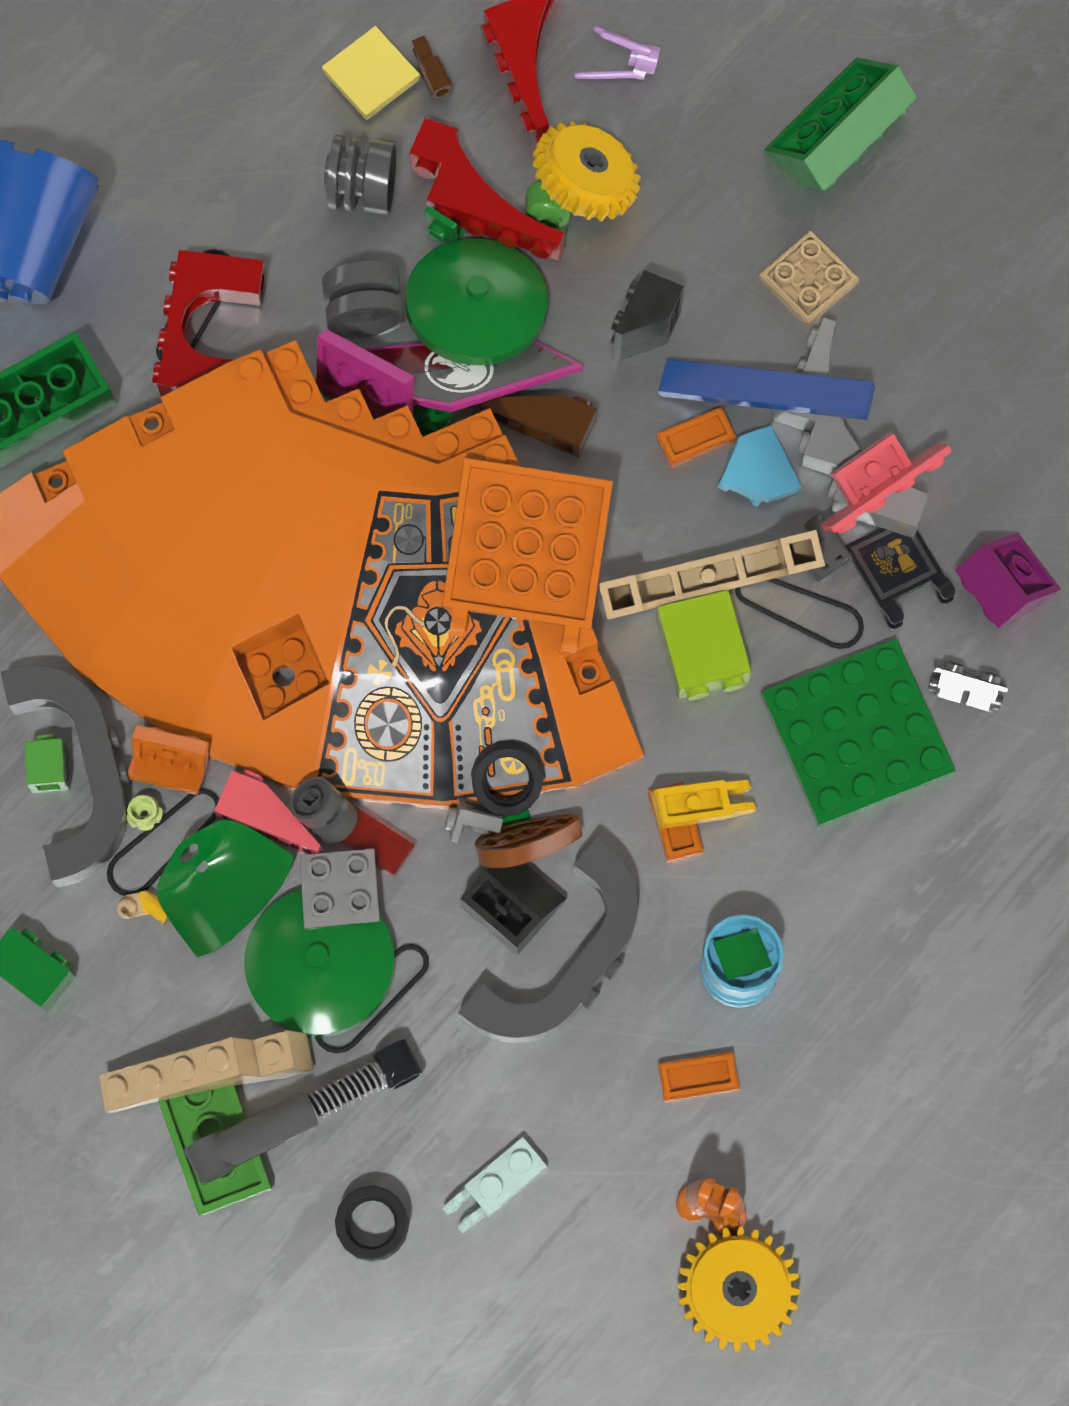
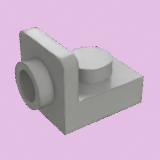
(471, 814)

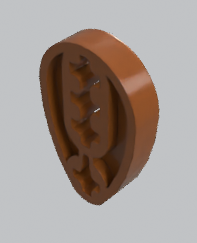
(527, 840)

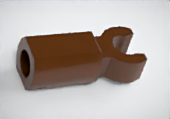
(431, 69)

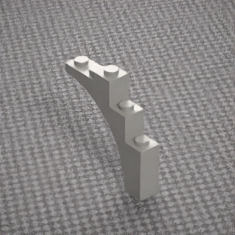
(829, 445)

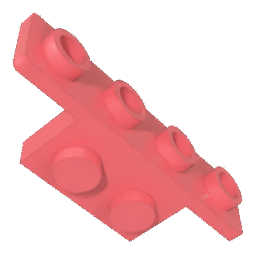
(876, 475)

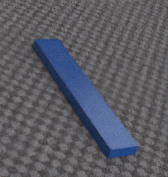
(767, 389)

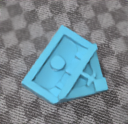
(759, 468)

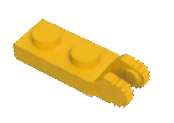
(699, 803)

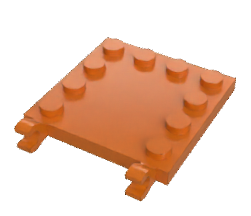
(526, 547)

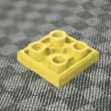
(371, 73)

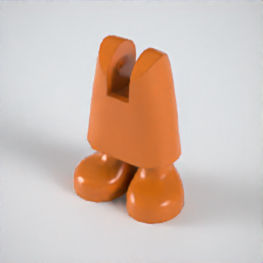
(712, 1202)

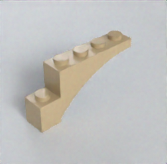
(207, 1068)

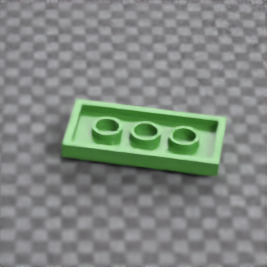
(200, 1115)

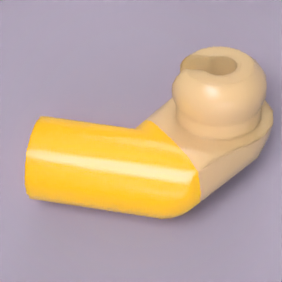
(141, 904)

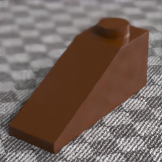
(548, 419)

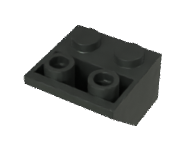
(648, 316)
(512, 903)

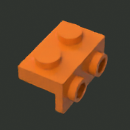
(168, 759)

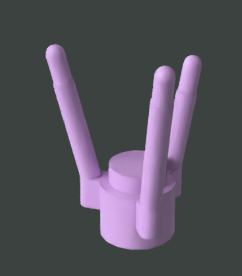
(642, 58)

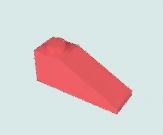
(257, 806)

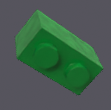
(32, 970)

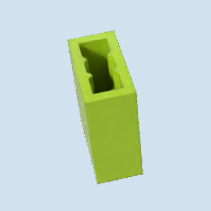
(703, 645)

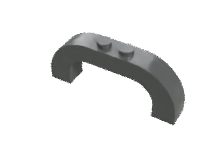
(95, 845)
(525, 1023)

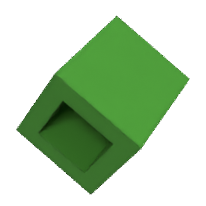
(46, 764)

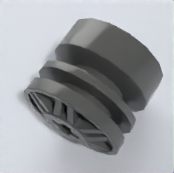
(361, 174)

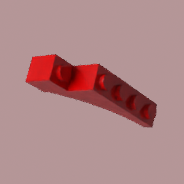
(515, 35)
(469, 200)

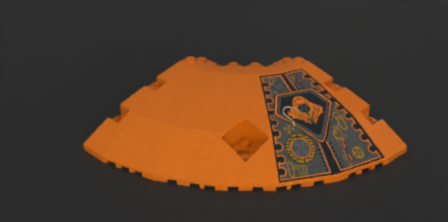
(311, 545)

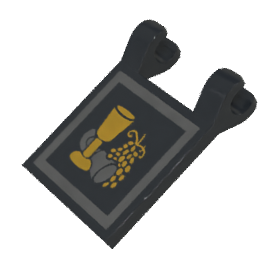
(895, 567)

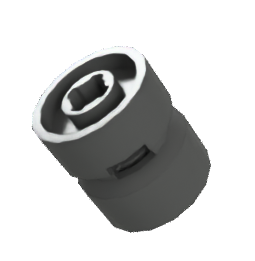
(323, 810)

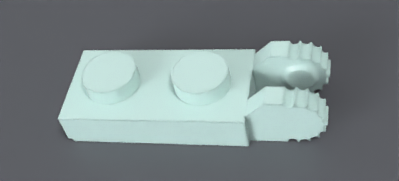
(498, 1183)

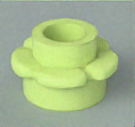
(141, 804)

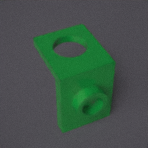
(441, 227)

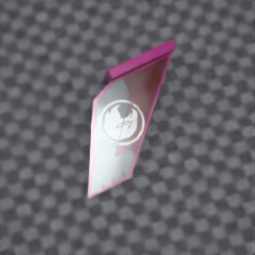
(417, 376)

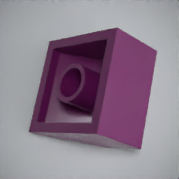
(1007, 579)

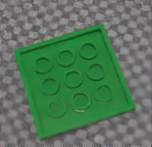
(857, 733)

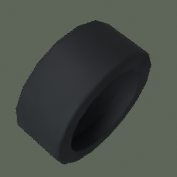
(506, 806)
(343, 1215)

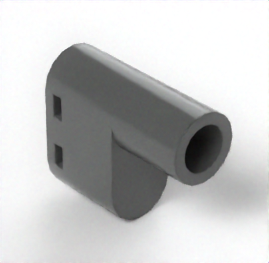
(832, 548)

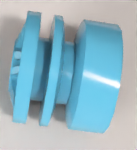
(749, 988)

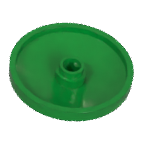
(476, 301)
(317, 976)

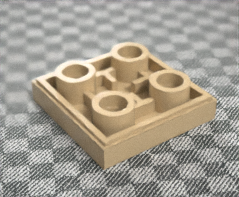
(808, 278)

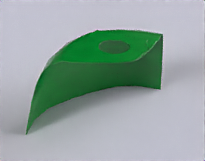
(230, 893)

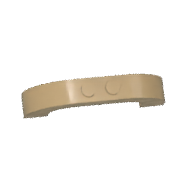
(711, 574)

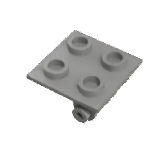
(339, 888)

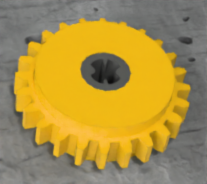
(586, 171)
(729, 1316)

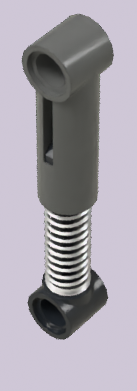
(223, 1151)

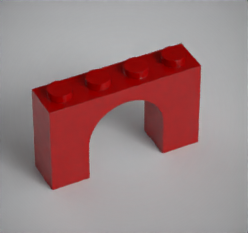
(198, 281)

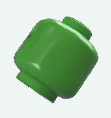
(543, 209)

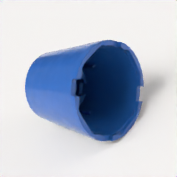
(40, 219)

